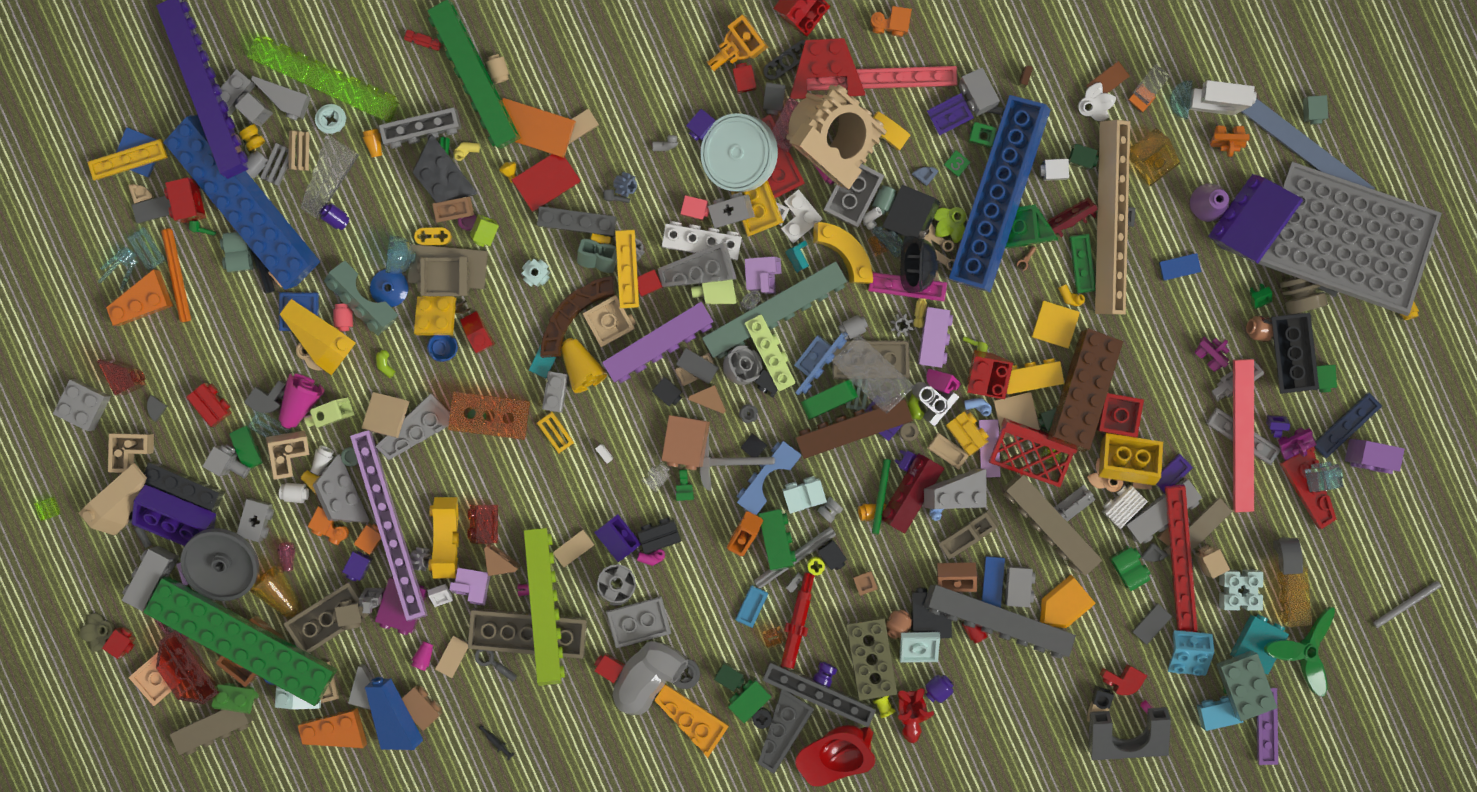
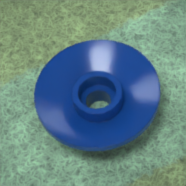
(398, 290)

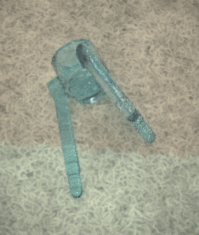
(125, 257)

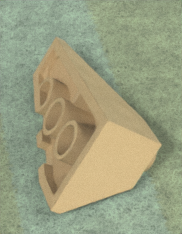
(113, 505)

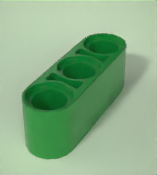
(829, 399)

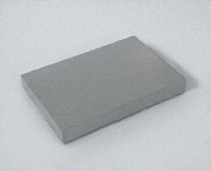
(638, 622)

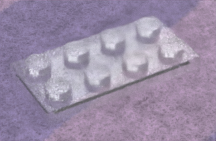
(872, 374)

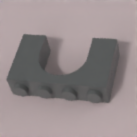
(1150, 743)

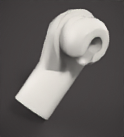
(870, 216)

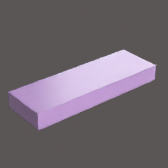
(992, 430)

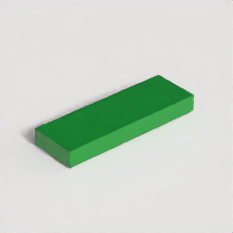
(1082, 263)

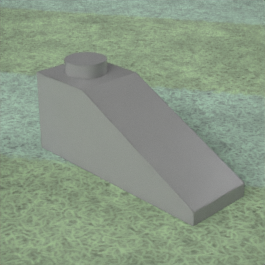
(285, 99)

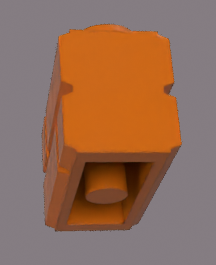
(744, 533)

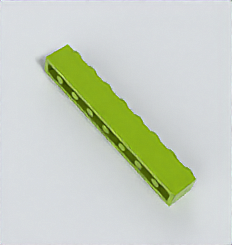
(543, 607)

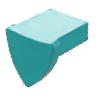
(796, 256)

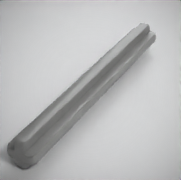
(800, 553)

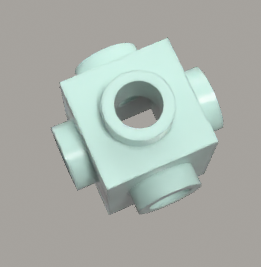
(542, 276)

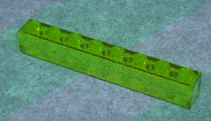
(322, 79)

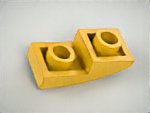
(895, 134)

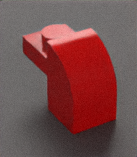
(1128, 682)

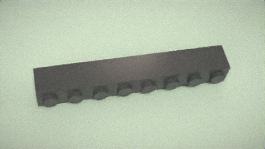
(1000, 621)

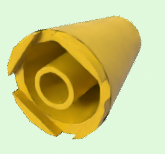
(581, 366)

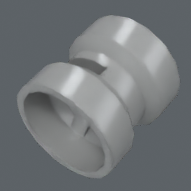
(833, 506)

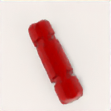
(422, 40)

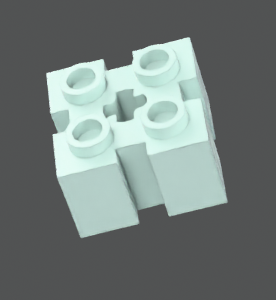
(804, 495)
(1249, 599)

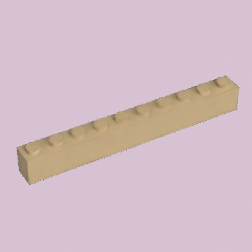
(1112, 217)

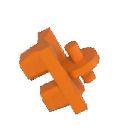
(1229, 142)

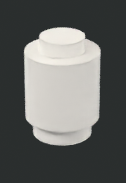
(293, 492)

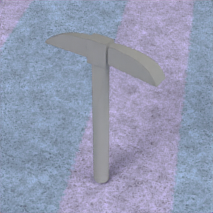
(708, 462)

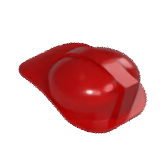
(837, 755)

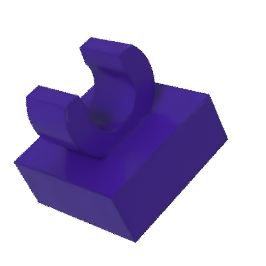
(1277, 424)
(906, 461)

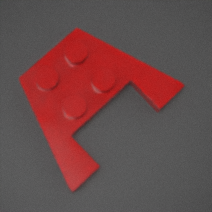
(826, 60)

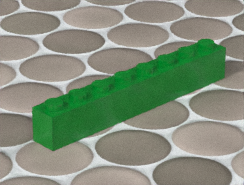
(473, 74)

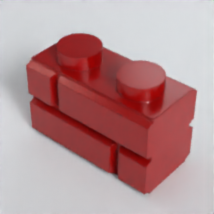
(209, 404)

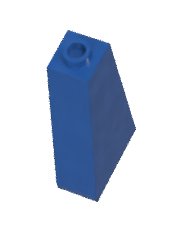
(390, 716)

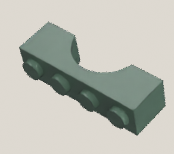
(375, 315)

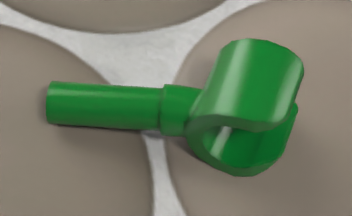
(194, 226)

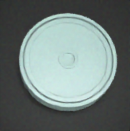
(739, 152)

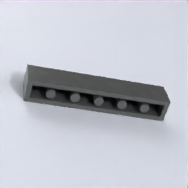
(818, 693)

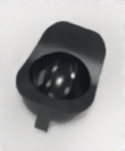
(917, 264)

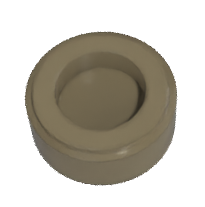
(909, 431)

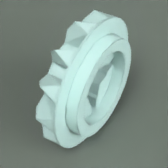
(328, 111)

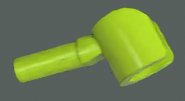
(981, 346)

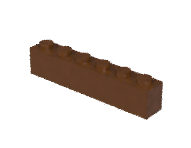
(851, 428)

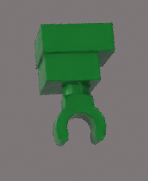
(684, 491)

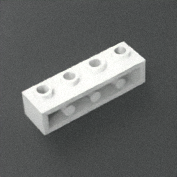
(696, 240)

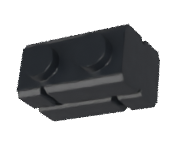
(659, 536)

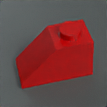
(477, 332)

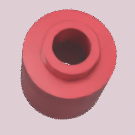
(342, 317)

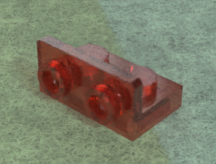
(483, 524)

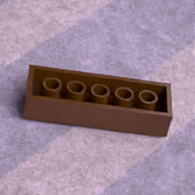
(1085, 390)

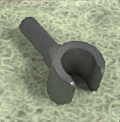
(609, 196)

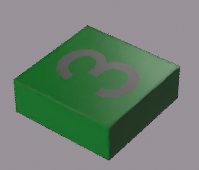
(957, 163)

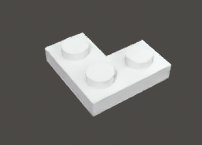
(804, 217)

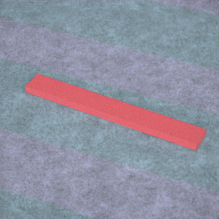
(893, 78)
(1243, 435)

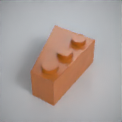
(140, 300)

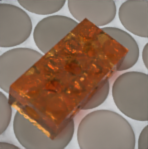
(479, 424)

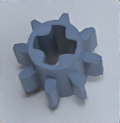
(625, 184)

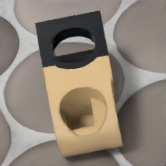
(1100, 701)

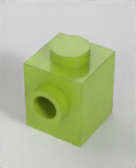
(484, 230)

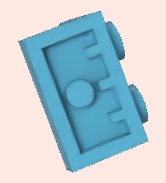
(1191, 653)

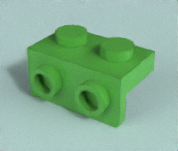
(234, 698)

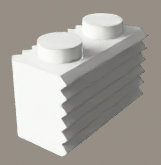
(1124, 506)

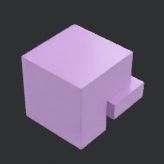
(761, 274)
(472, 584)

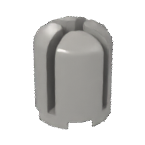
(619, 595)

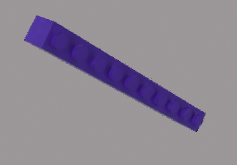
(203, 88)

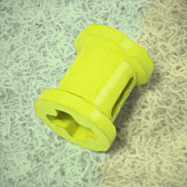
(820, 569)
(884, 706)

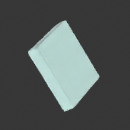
(919, 647)

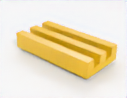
(550, 438)

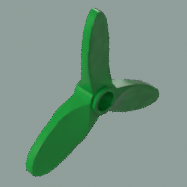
(1306, 652)

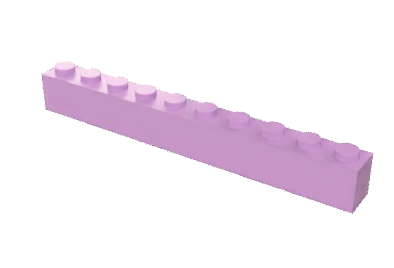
(388, 526)

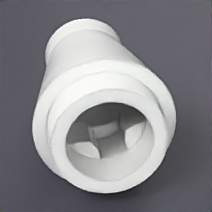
(322, 457)

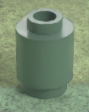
(884, 199)

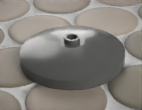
(219, 564)

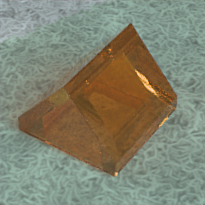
(876, 246)
(773, 637)

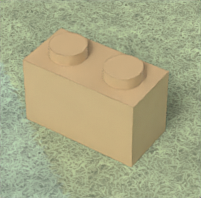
(1211, 561)

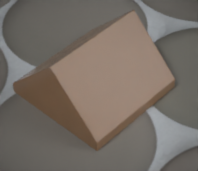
(709, 398)
(498, 561)

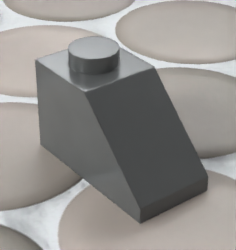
(773, 98)

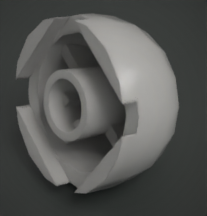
(742, 365)

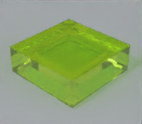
(47, 509)

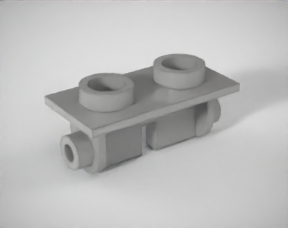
(1075, 503)

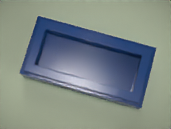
(1180, 267)

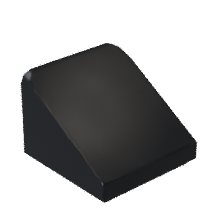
(753, 446)

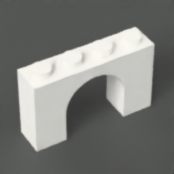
(1222, 98)

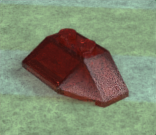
(184, 670)

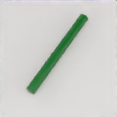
(881, 496)

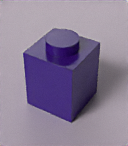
(700, 125)
(357, 566)

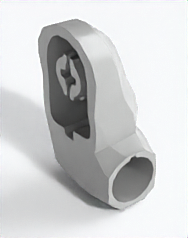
(646, 675)

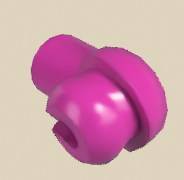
(651, 559)

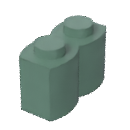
(237, 253)
(597, 255)

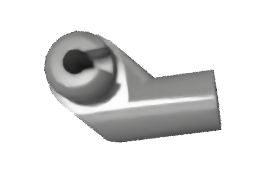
(666, 146)

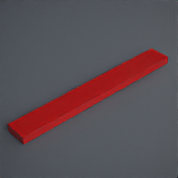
(1181, 558)

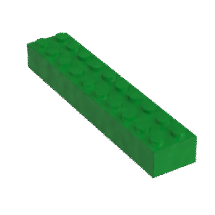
(240, 640)

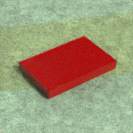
(545, 181)

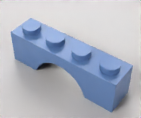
(753, 498)

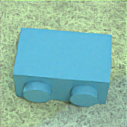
(1216, 714)

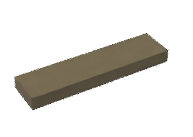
(1206, 522)

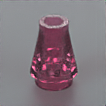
(286, 554)

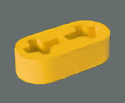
(432, 241)

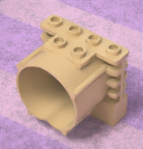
(853, 141)

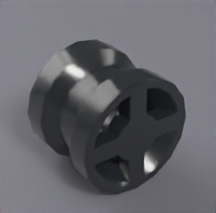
(761, 714)

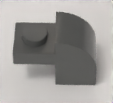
(266, 402)
(1289, 555)

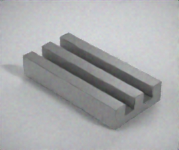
(269, 164)

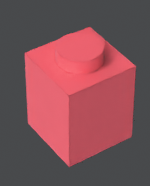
(695, 208)

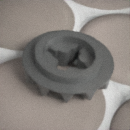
(689, 682)

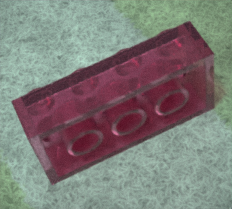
(781, 127)

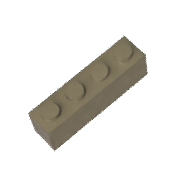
(207, 729)

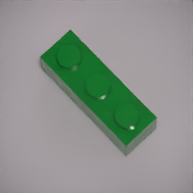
(777, 540)

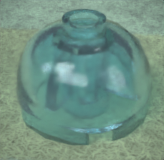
(399, 255)

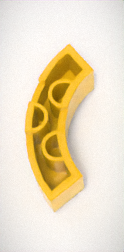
(848, 248)
(445, 537)

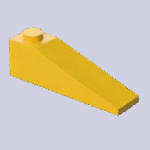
(320, 340)

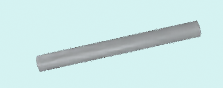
(1407, 604)

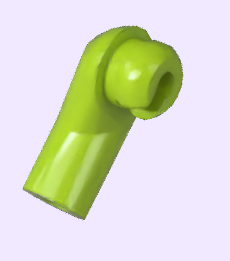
(381, 361)

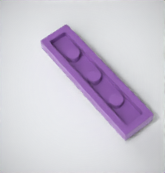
(1268, 735)

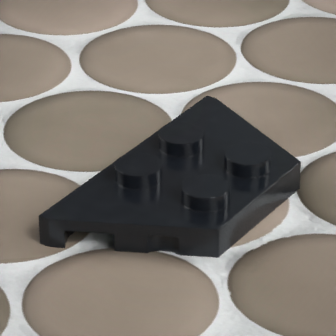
(440, 174)

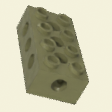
(885, 684)

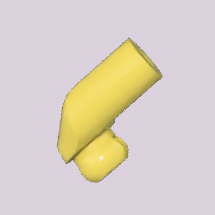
(464, 148)

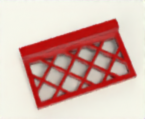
(1033, 435)

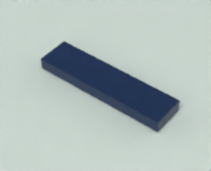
(1347, 425)

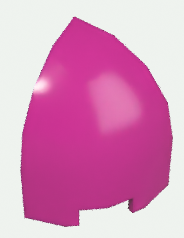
(942, 381)

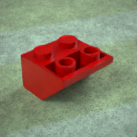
(802, 13)
(989, 375)

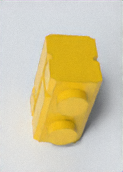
(968, 433)

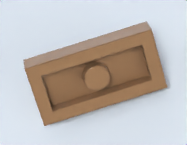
(453, 209)

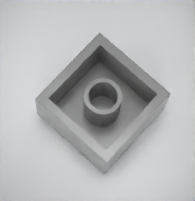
(81, 405)

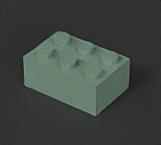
(1246, 685)

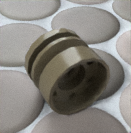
(1303, 295)

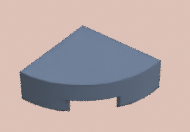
(925, 174)

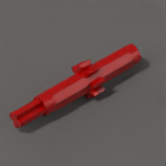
(796, 627)

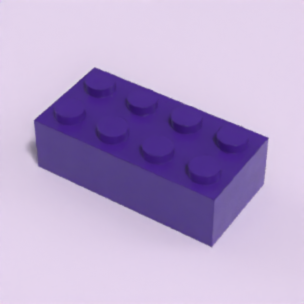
(170, 516)

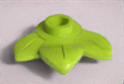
(948, 225)

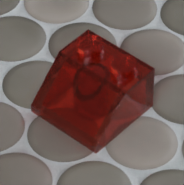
(121, 377)

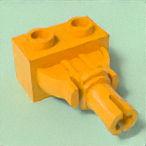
(741, 42)

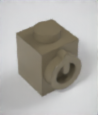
(348, 615)

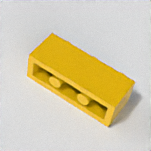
(1035, 376)

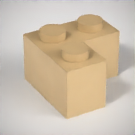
(124, 446)
(283, 448)

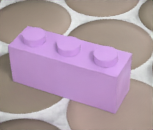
(935, 337)

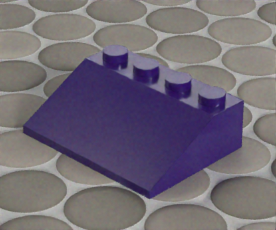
(1255, 218)

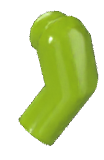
(914, 408)

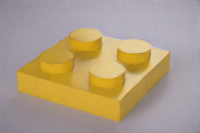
(435, 315)

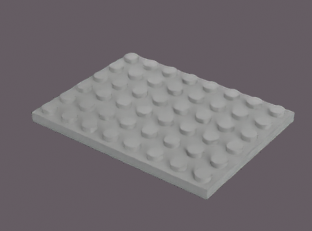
(1354, 240)

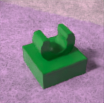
(1261, 297)

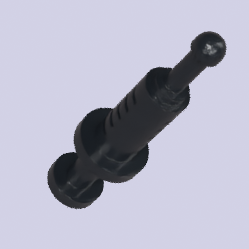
(497, 743)

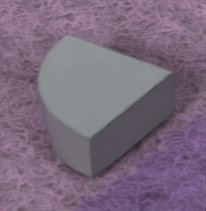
(792, 585)

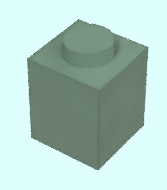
(1315, 109)

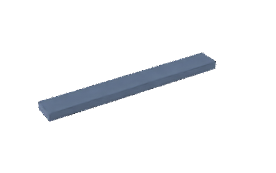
(1300, 143)

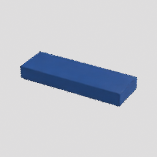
(993, 580)

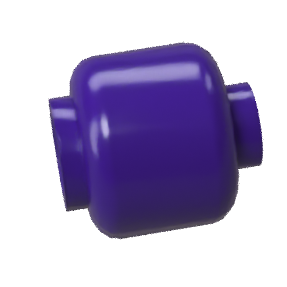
(939, 688)

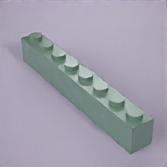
(777, 308)

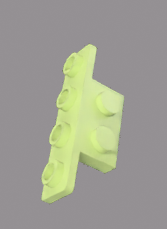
(770, 353)

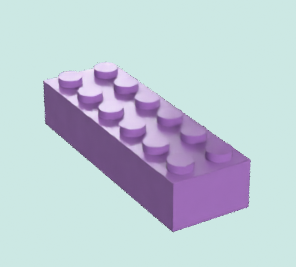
(658, 342)

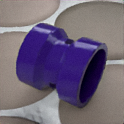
(823, 678)

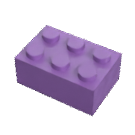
(1374, 456)

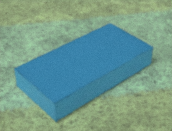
(751, 606)

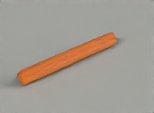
(176, 275)

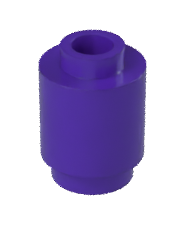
(334, 216)

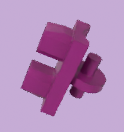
(1219, 358)
(1297, 444)

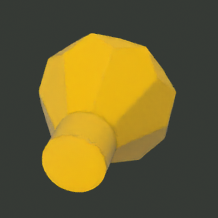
(509, 170)

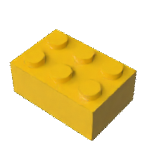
(1130, 459)

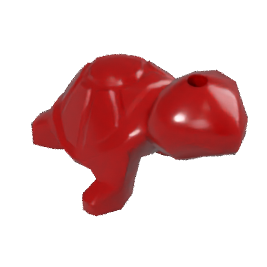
(912, 712)

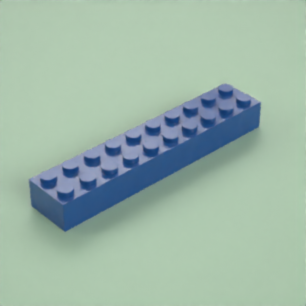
(1000, 193)
(244, 207)

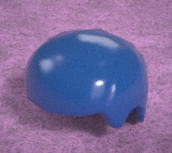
(442, 347)

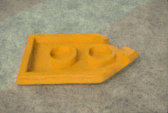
(1065, 604)

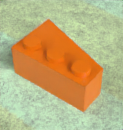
(336, 730)

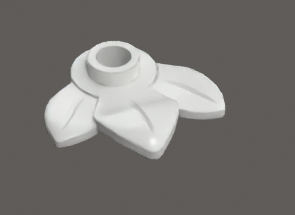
(1099, 102)

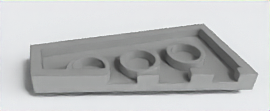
(702, 267)
(417, 426)

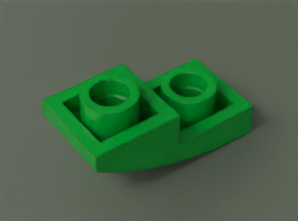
(245, 447)

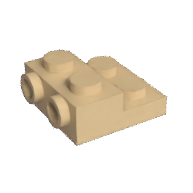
(609, 321)

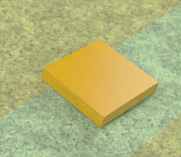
(1055, 324)

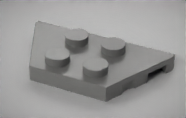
(339, 495)

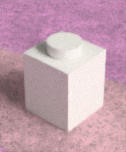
(1055, 169)

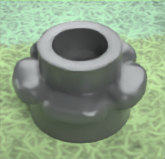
(743, 413)

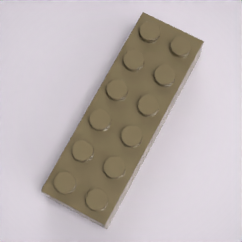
(1054, 527)
(514, 632)

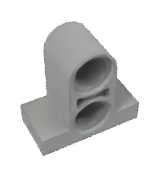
(929, 399)

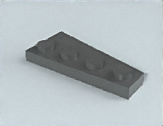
(788, 721)

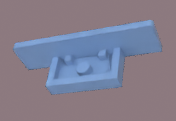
(815, 358)

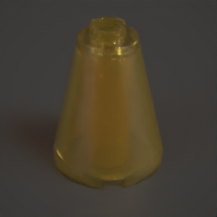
(277, 592)

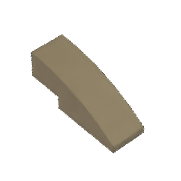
(969, 534)

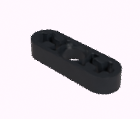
(772, 64)

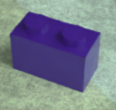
(617, 538)

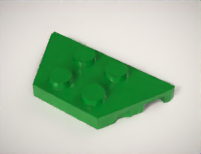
(1030, 228)

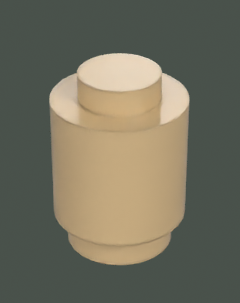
(497, 69)

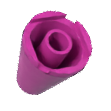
(298, 399)

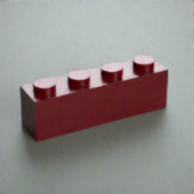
(910, 493)

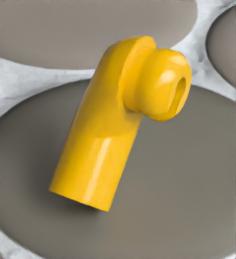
(1071, 298)

